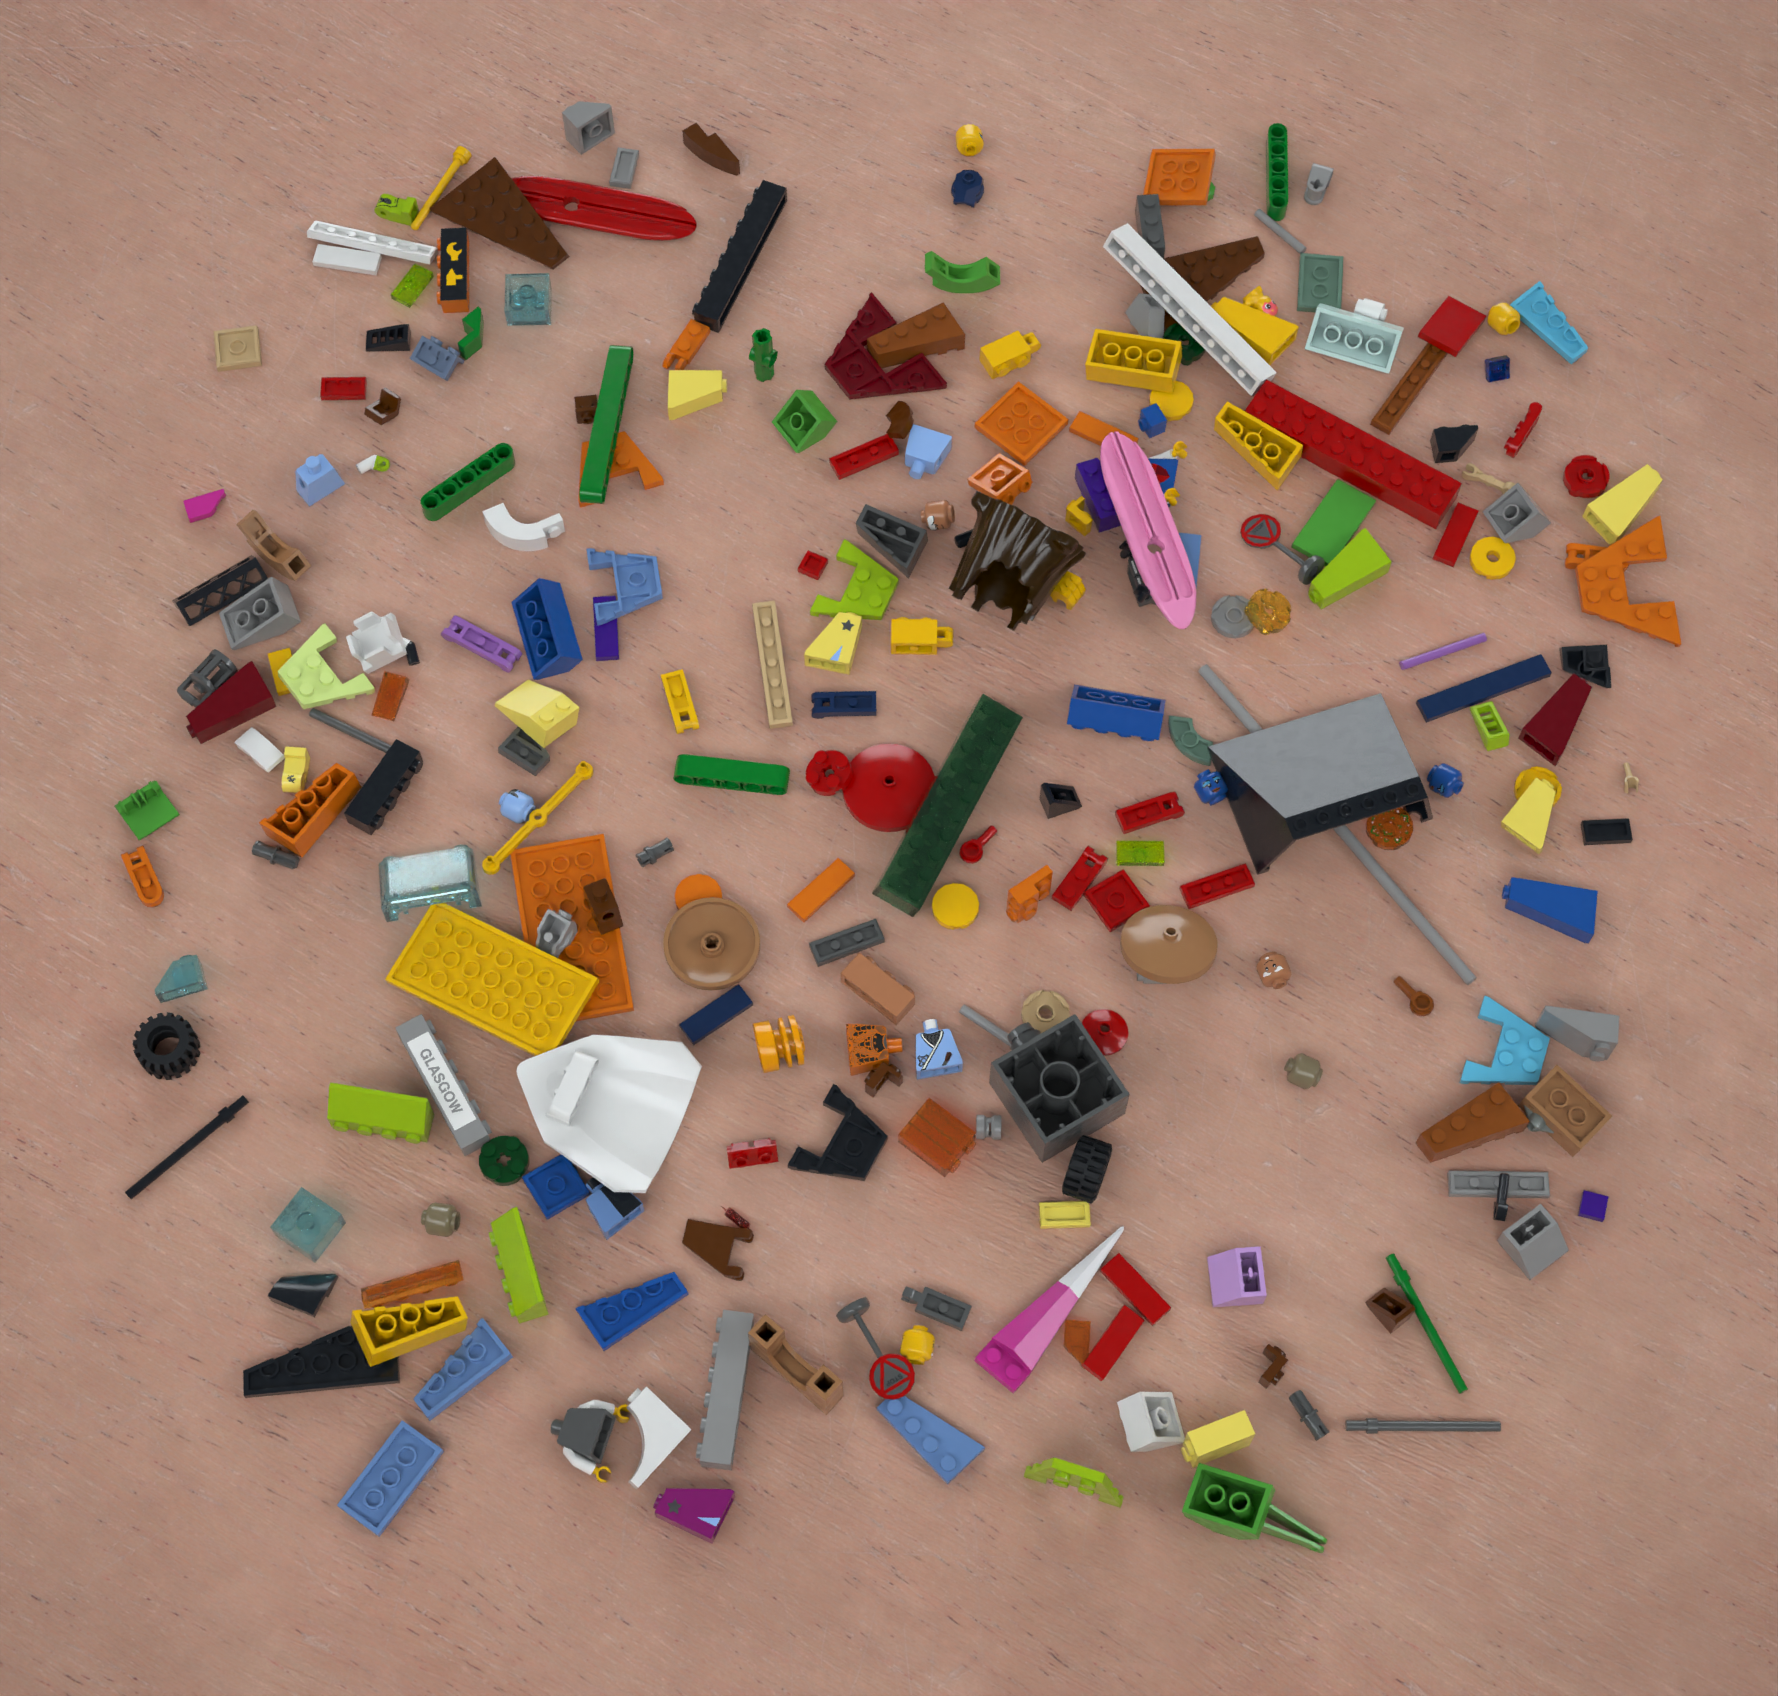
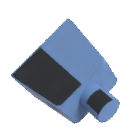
(610, 1208)

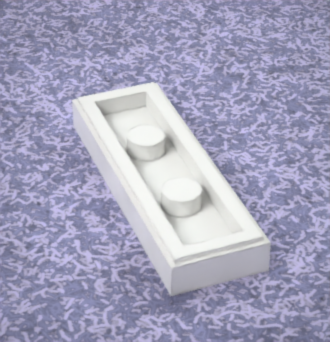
(347, 259)

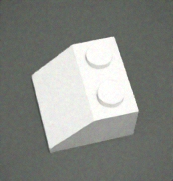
(1150, 1421)

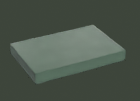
(1319, 281)

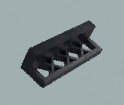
(216, 582)

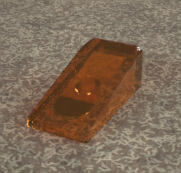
(390, 696)

